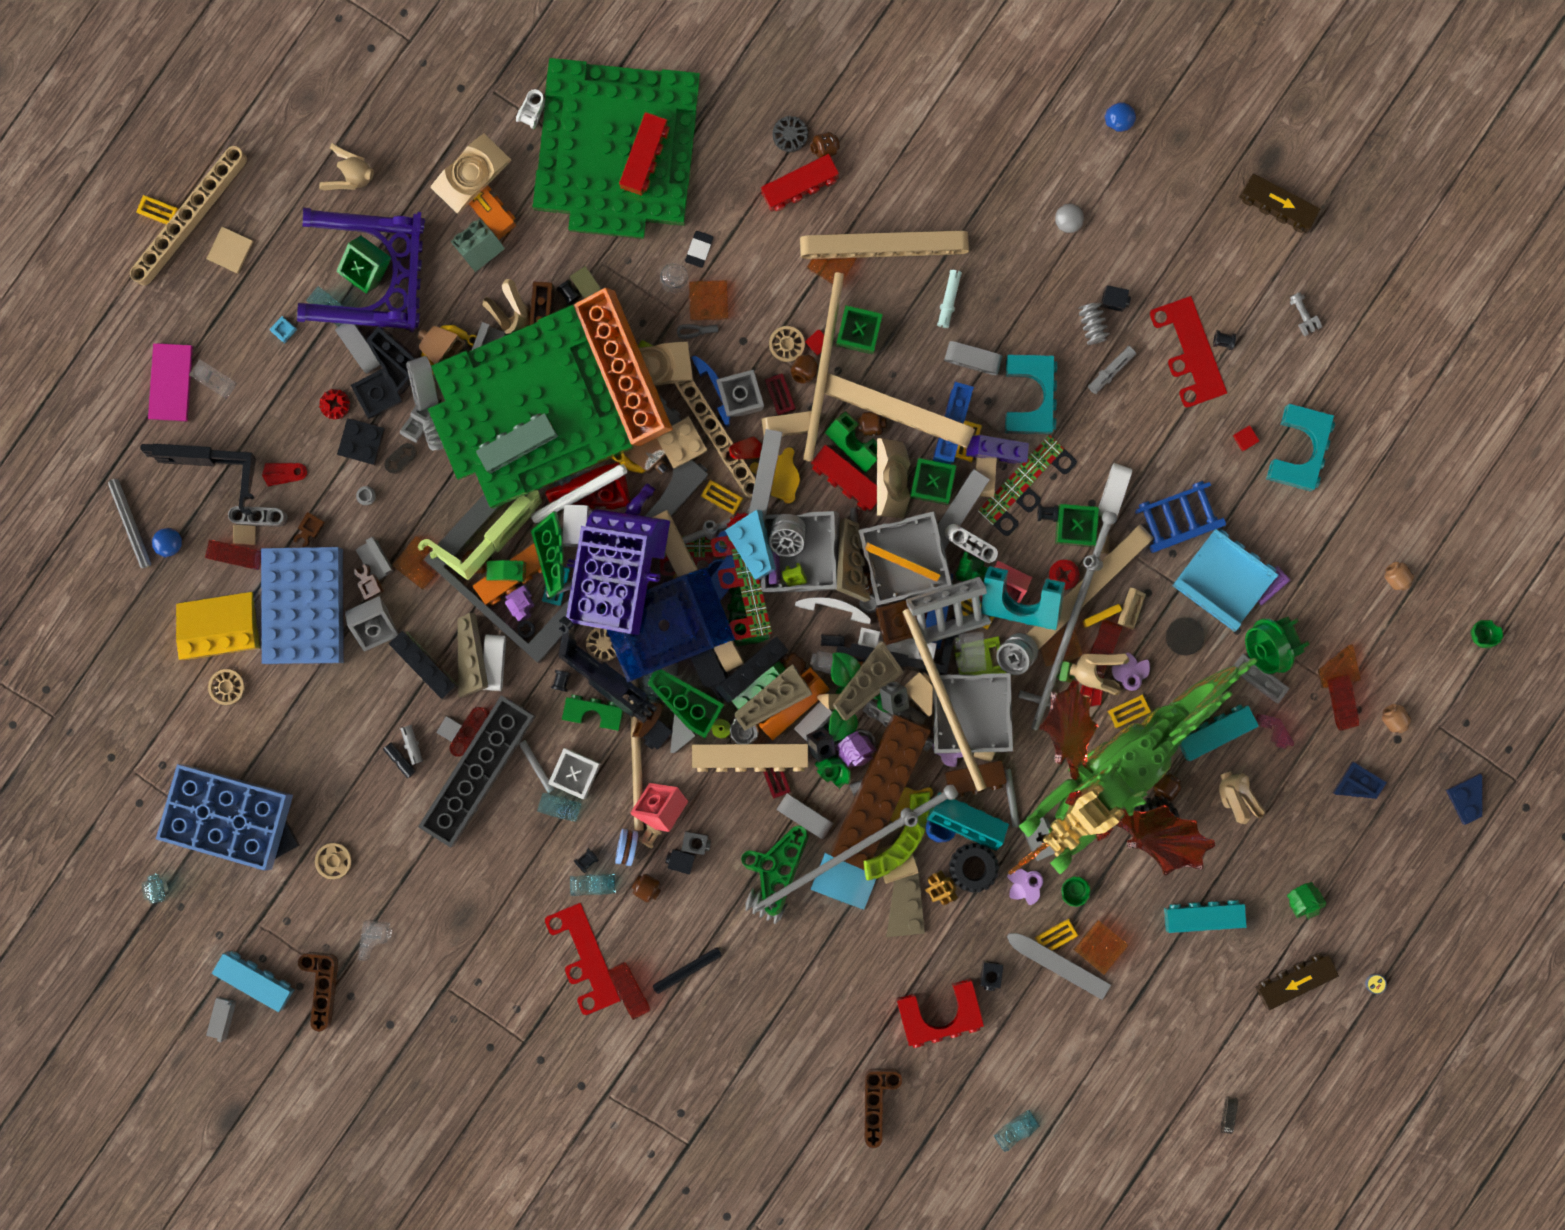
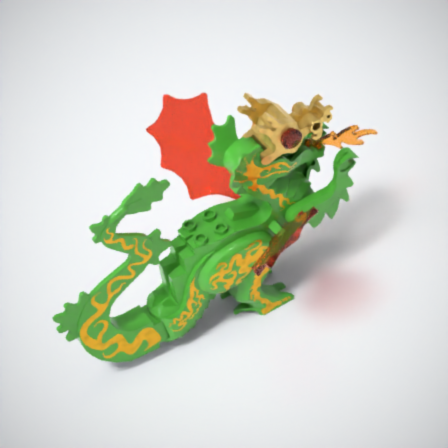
(1120, 775)

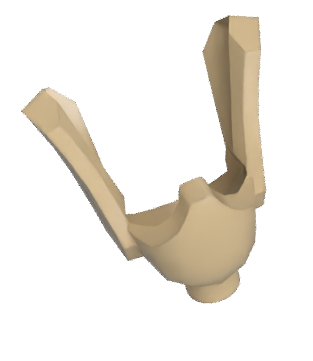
(354, 168)
(521, 313)
(1086, 672)
(1229, 792)

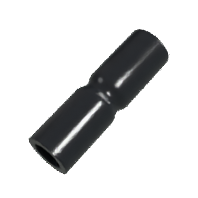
(395, 755)

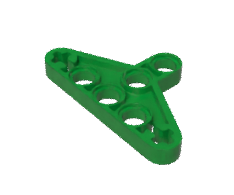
(779, 856)

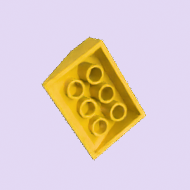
(216, 626)

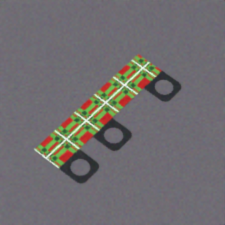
(1018, 483)

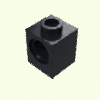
(1115, 298)
(657, 735)
(820, 744)
(680, 861)
(988, 966)

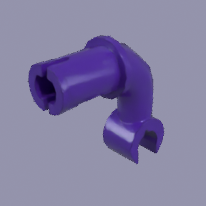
(635, 506)

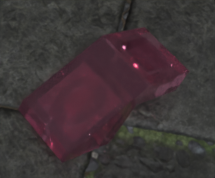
(1279, 734)

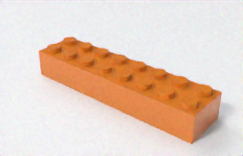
(622, 367)

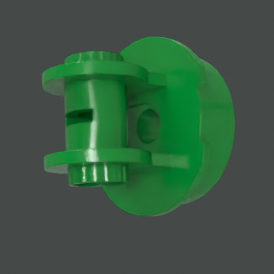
(1274, 644)

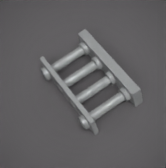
(946, 596)

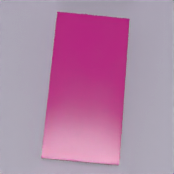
(170, 382)

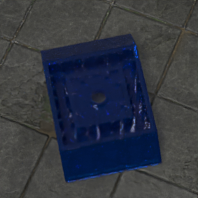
(694, 621)

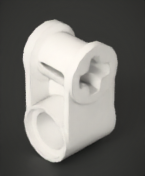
(529, 112)

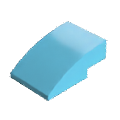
(844, 883)

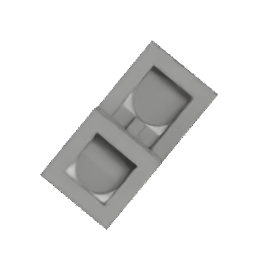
(414, 425)

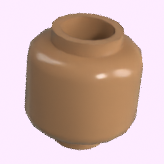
(1399, 576)
(1396, 718)

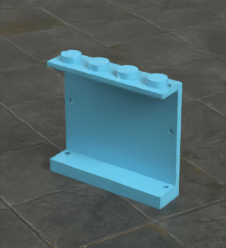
(1225, 579)

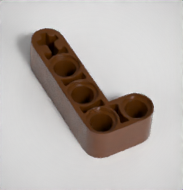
(319, 990)
(877, 1107)

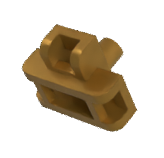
(943, 886)

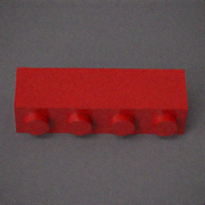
(643, 154)
(799, 183)
(846, 477)

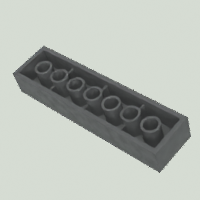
(477, 771)

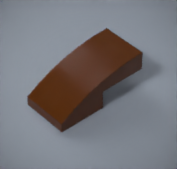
(643, 728)

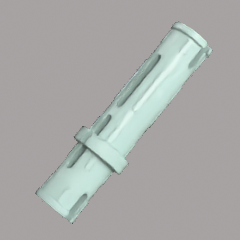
(949, 299)

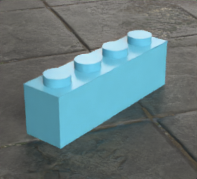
(253, 981)

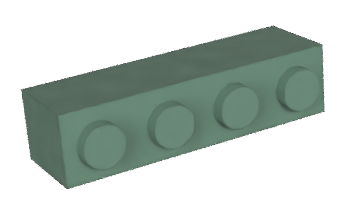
(516, 443)

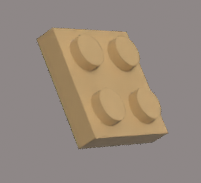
(682, 443)

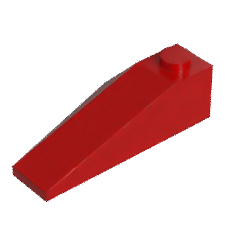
(610, 496)

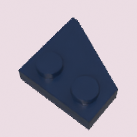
(1359, 783)
(1467, 799)

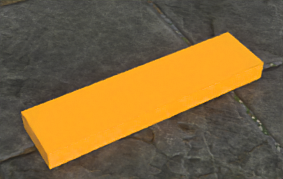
(902, 562)

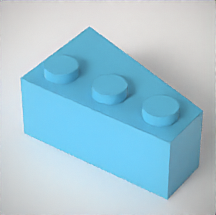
(752, 544)

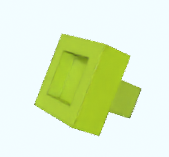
(794, 576)

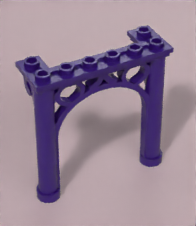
(373, 225)

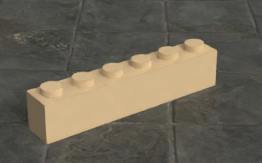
(750, 756)

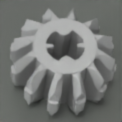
(431, 435)

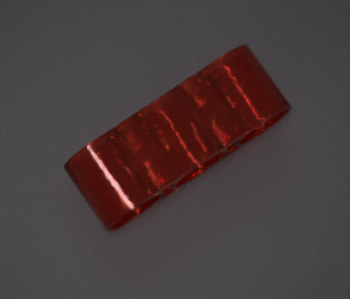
(233, 554)
(1105, 642)
(1343, 702)
(461, 737)
(629, 990)

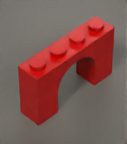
(966, 1019)

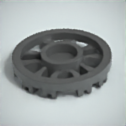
(790, 134)

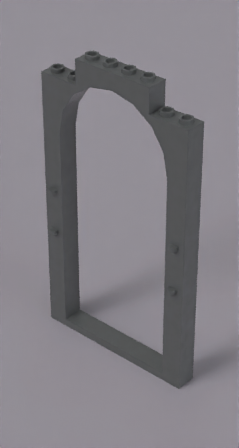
(683, 485)

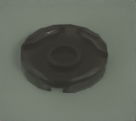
(1185, 636)

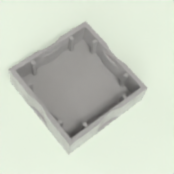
(912, 539)
(818, 555)
(983, 712)

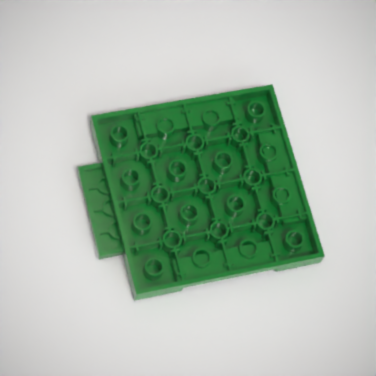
(588, 137)
(510, 381)

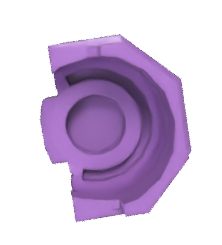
(520, 603)
(855, 750)

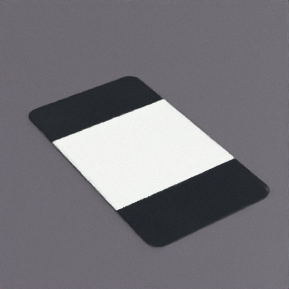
(699, 249)

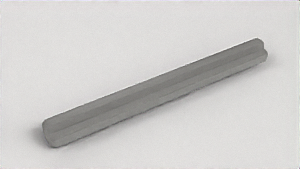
(129, 523)

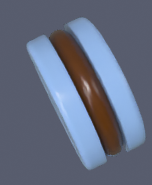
(626, 847)

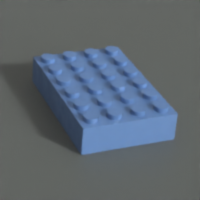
(302, 605)
(224, 817)

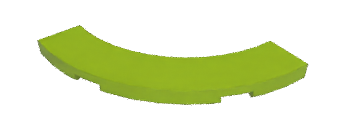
(903, 847)

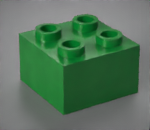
(363, 264)
(859, 330)
(933, 481)
(1076, 525)

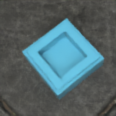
(283, 329)

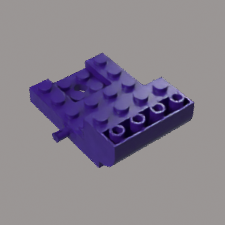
(615, 569)

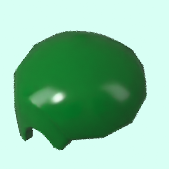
(1486, 634)
(1075, 891)

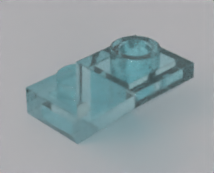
(592, 884)
(1015, 1130)

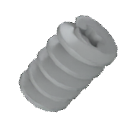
(1093, 322)
(754, 899)

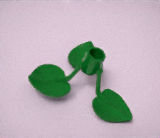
(842, 671)

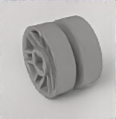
(787, 535)
(1017, 654)

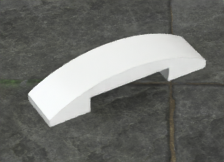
(857, 615)
(908, 647)

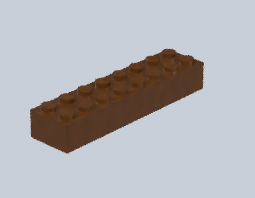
(881, 787)

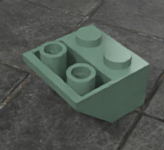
(477, 244)

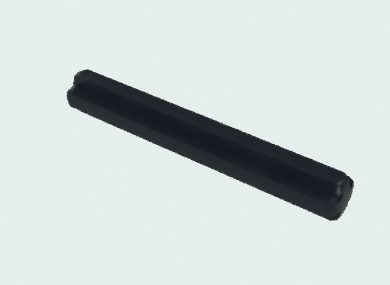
(687, 970)

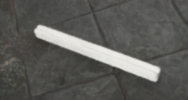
(579, 493)

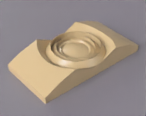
(470, 173)
(668, 362)
(892, 478)

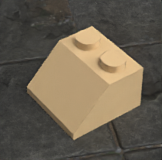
(921, 692)

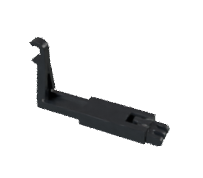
(207, 457)
(862, 652)
(602, 676)

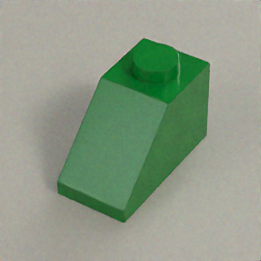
(506, 571)

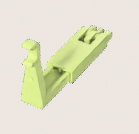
(494, 539)

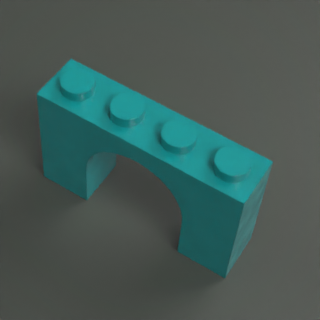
(1042, 370)
(1317, 427)
(999, 603)

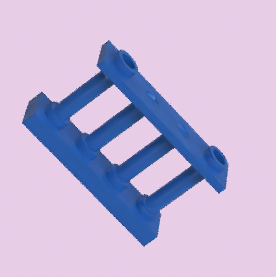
(957, 411)
(1177, 535)

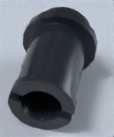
(832, 640)

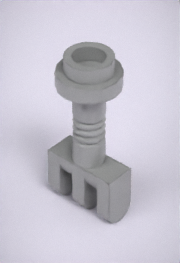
(1308, 321)

